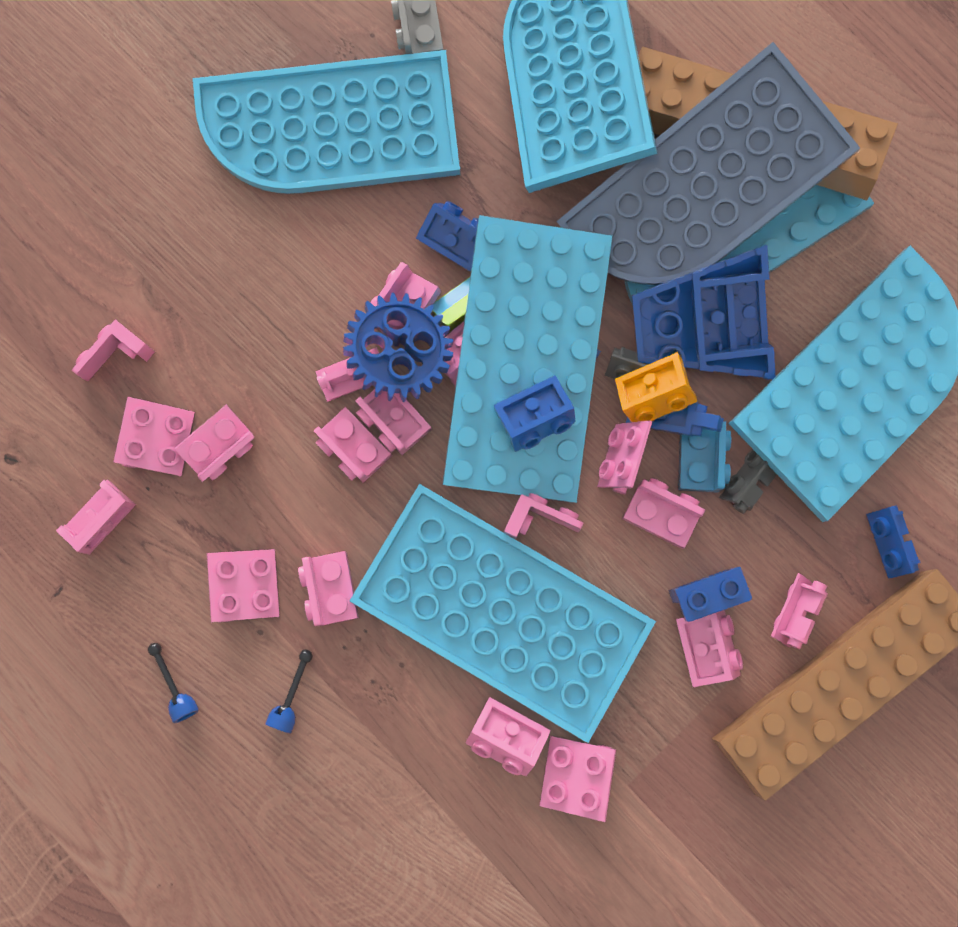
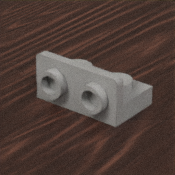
(419, 25)

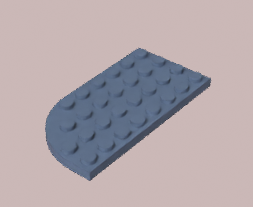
(716, 174)

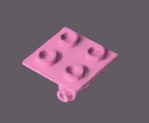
(150, 436)
(624, 456)
(242, 585)
(578, 778)

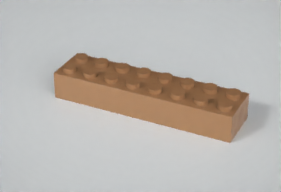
(678, 85)
(843, 684)

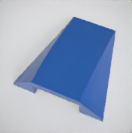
(710, 318)

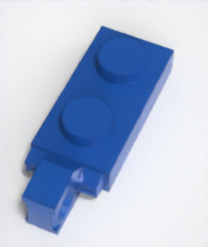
(688, 421)

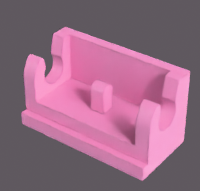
(96, 518)

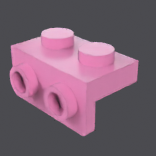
(395, 419)

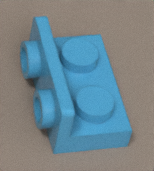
(703, 461)

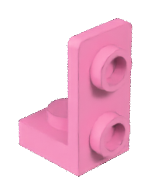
(110, 339)
(520, 520)

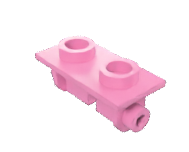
(338, 380)
(802, 597)

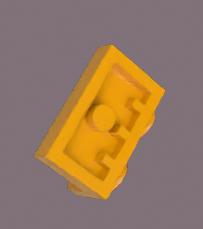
(655, 390)

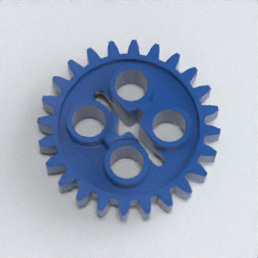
(418, 326)

